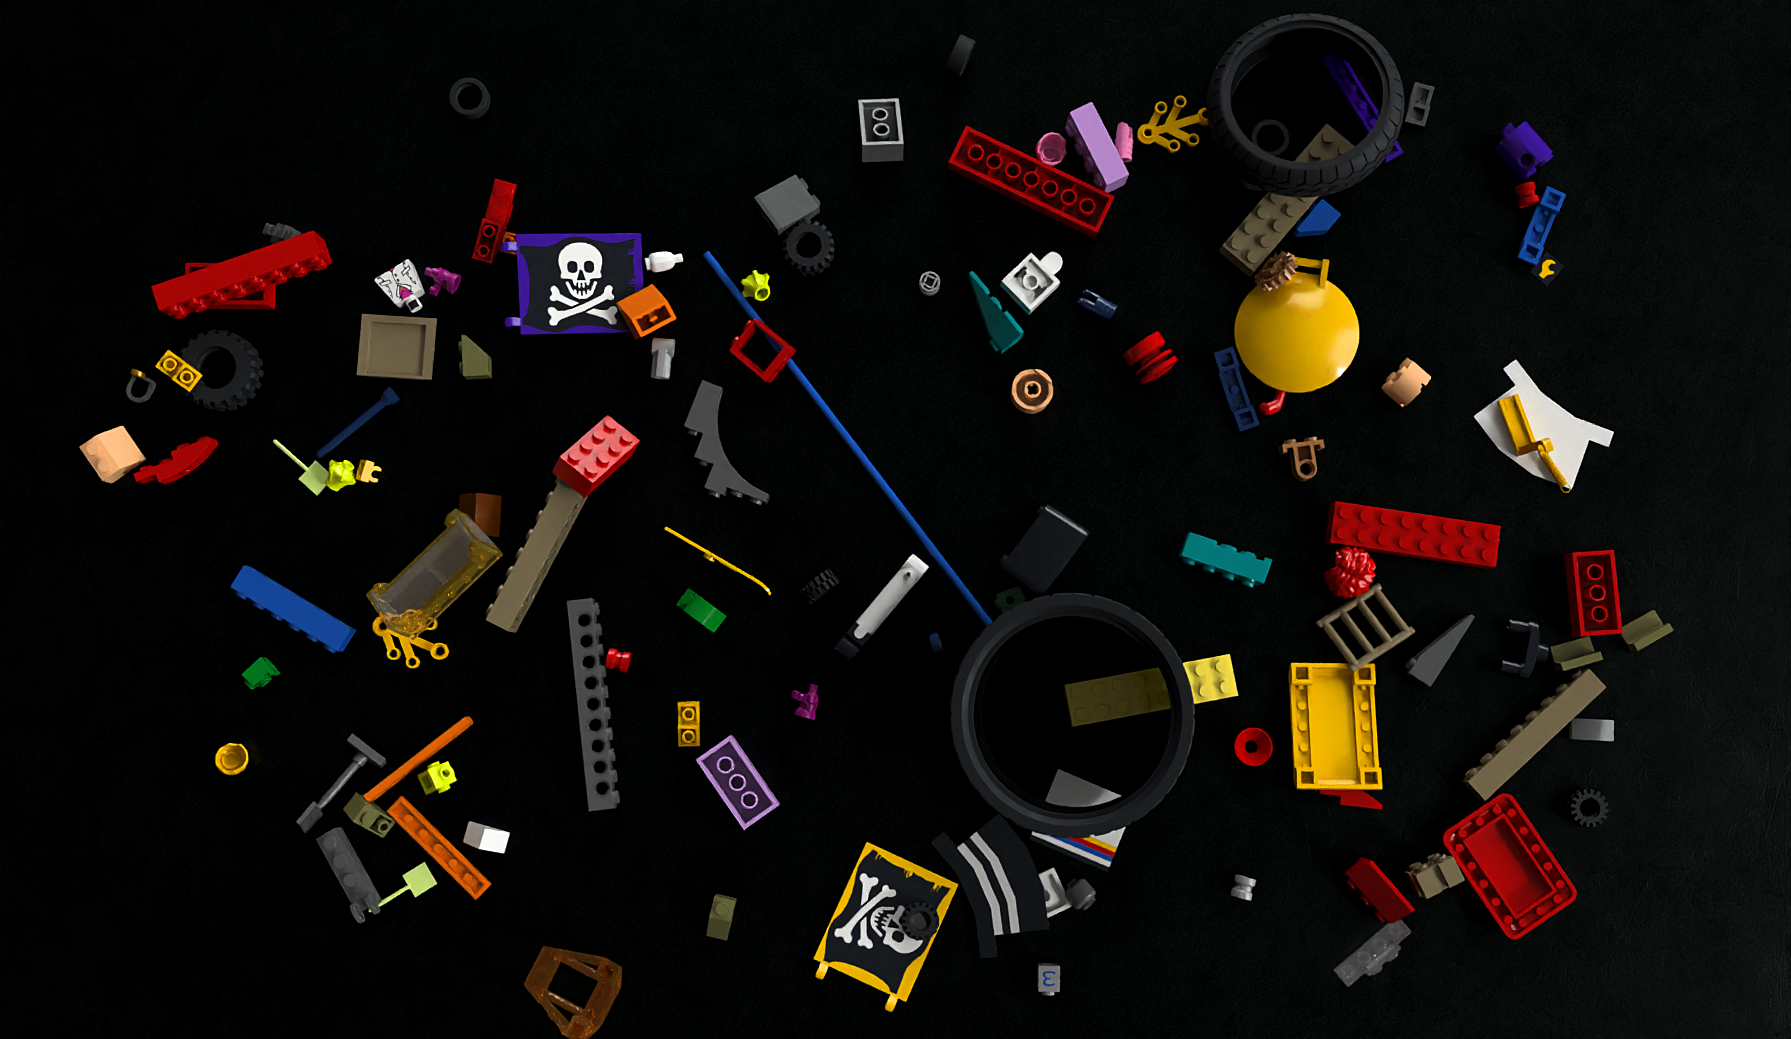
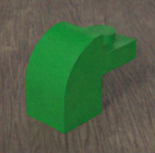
(701, 610)

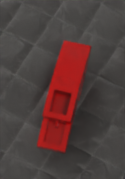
(495, 221)
(184, 461)

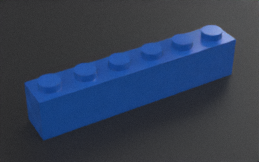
(292, 608)

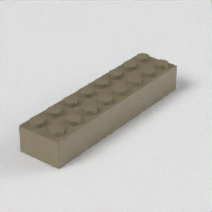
(1278, 213)
(536, 557)

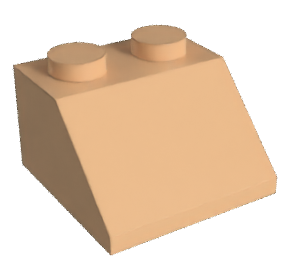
(112, 454)

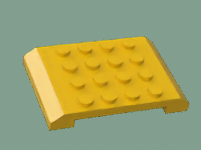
(1333, 727)

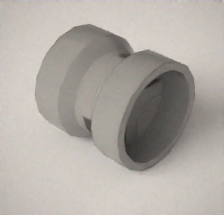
(927, 286)
(1243, 887)

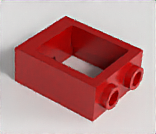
(776, 365)

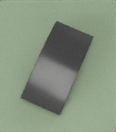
(1418, 104)
(1591, 729)

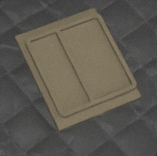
(396, 347)

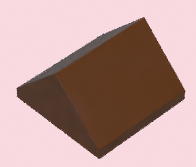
(484, 511)

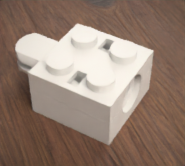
(1034, 281)

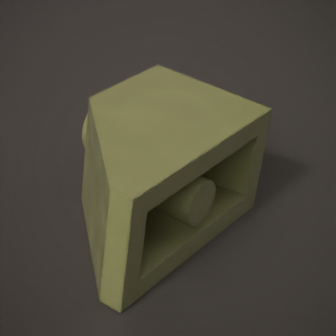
(721, 916)

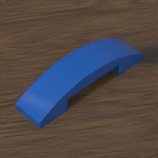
(1539, 226)

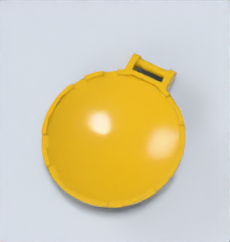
(1298, 333)

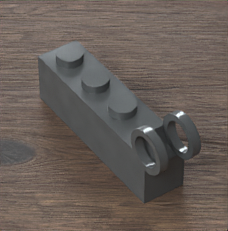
(350, 873)

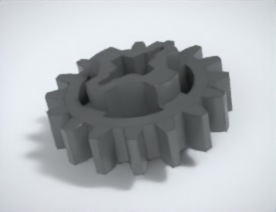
(279, 232)

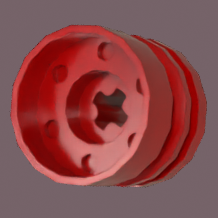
(1150, 358)

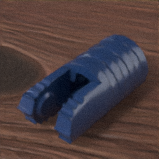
(1097, 305)

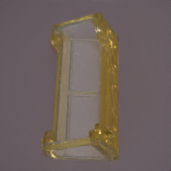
(435, 577)

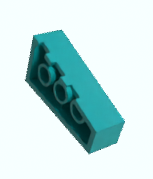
(1224, 560)

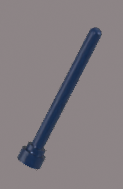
(389, 397)

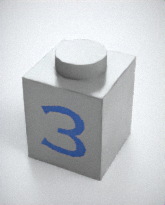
(1048, 978)

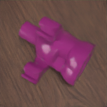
(444, 279)
(808, 703)

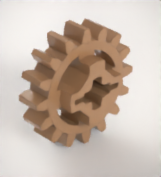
(1275, 271)

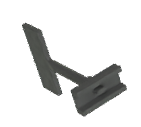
(365, 753)

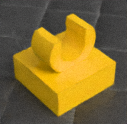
(364, 471)

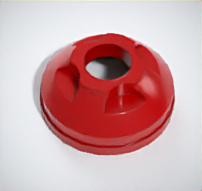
(1263, 743)

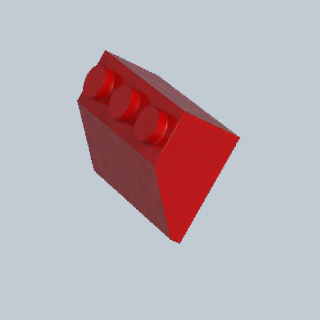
(1377, 891)

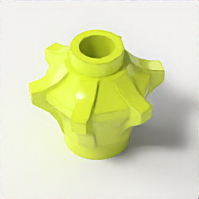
(756, 286)
(340, 475)

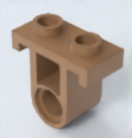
(1302, 454)

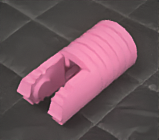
(1124, 142)

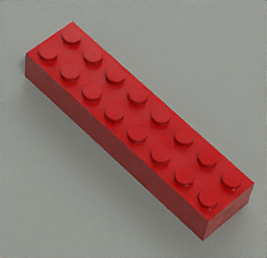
(1030, 182)
(242, 275)
(1413, 535)

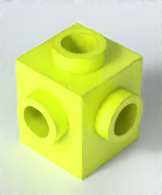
(437, 777)

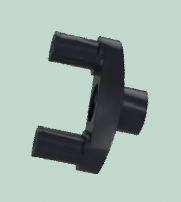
(1531, 650)

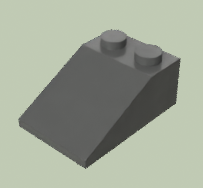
(880, 130)

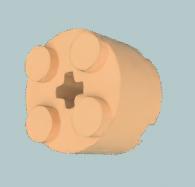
(1027, 380)
(1405, 383)

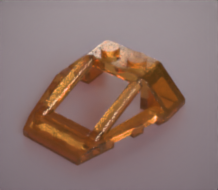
(586, 1020)

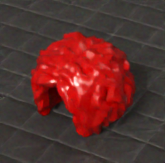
(1352, 574)

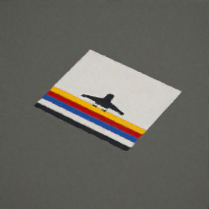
(1076, 792)

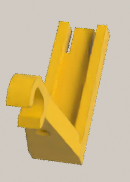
(1519, 428)

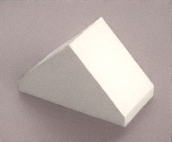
(486, 837)

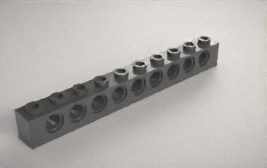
(576, 610)

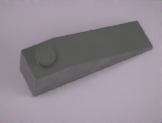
(1430, 661)

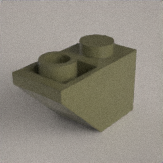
(475, 361)
(369, 815)

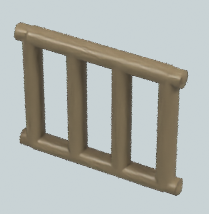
(1371, 652)

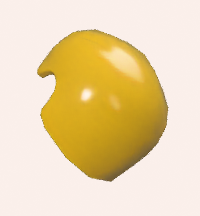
(231, 759)

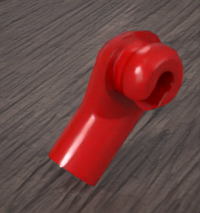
(1274, 405)

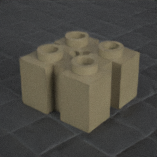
(1434, 875)

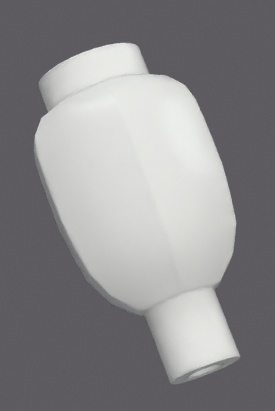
(662, 261)

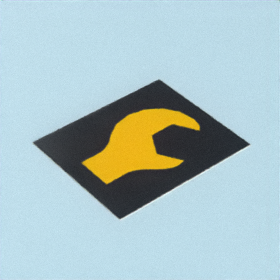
(1547, 268)

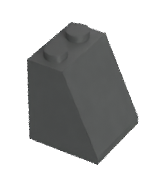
(787, 205)

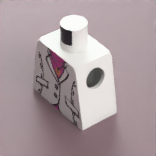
(402, 285)

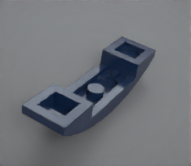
(1234, 389)

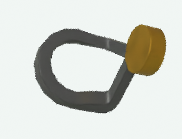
(138, 374)

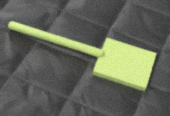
(313, 477)
(418, 881)

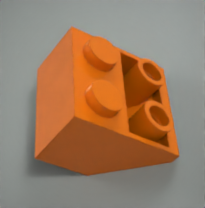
(645, 311)

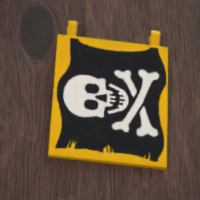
(866, 927)

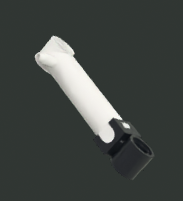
(880, 608)

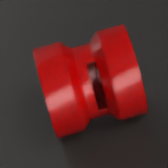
(1526, 194)
(618, 659)

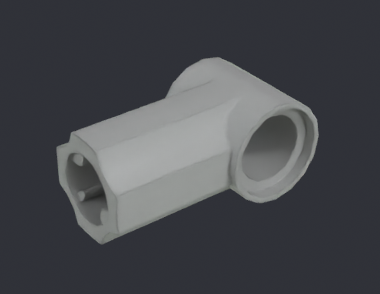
(662, 352)

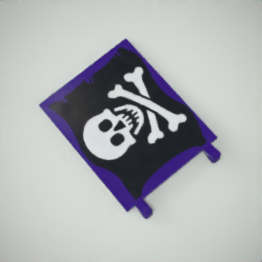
(575, 281)

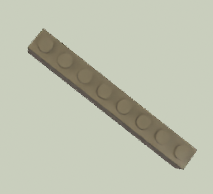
(1533, 734)

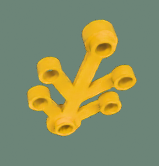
(1171, 126)
(405, 642)

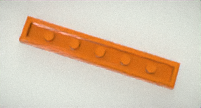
(418, 759)
(438, 847)

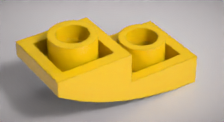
(179, 370)
(688, 723)

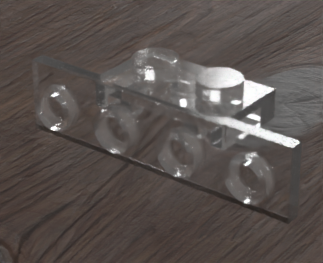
(1373, 953)

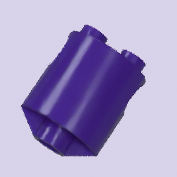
(1517, 144)

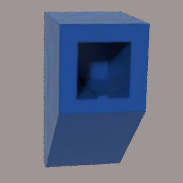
(1318, 221)

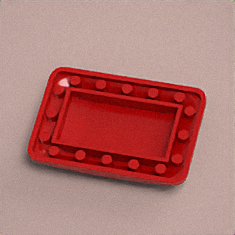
(1509, 866)

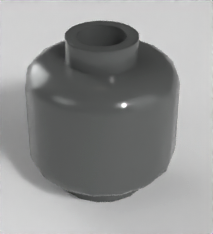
(1080, 894)

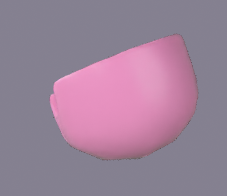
(1051, 149)

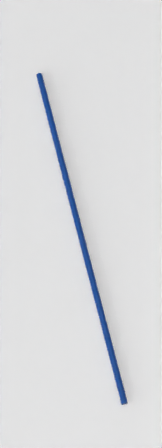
(853, 446)

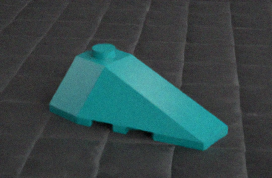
(1000, 326)

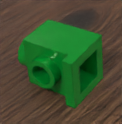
(260, 673)

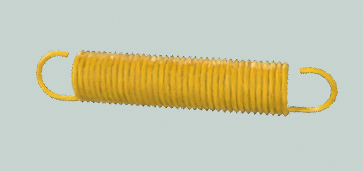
(1555, 472)

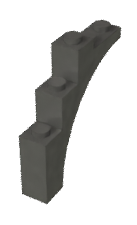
(704, 421)

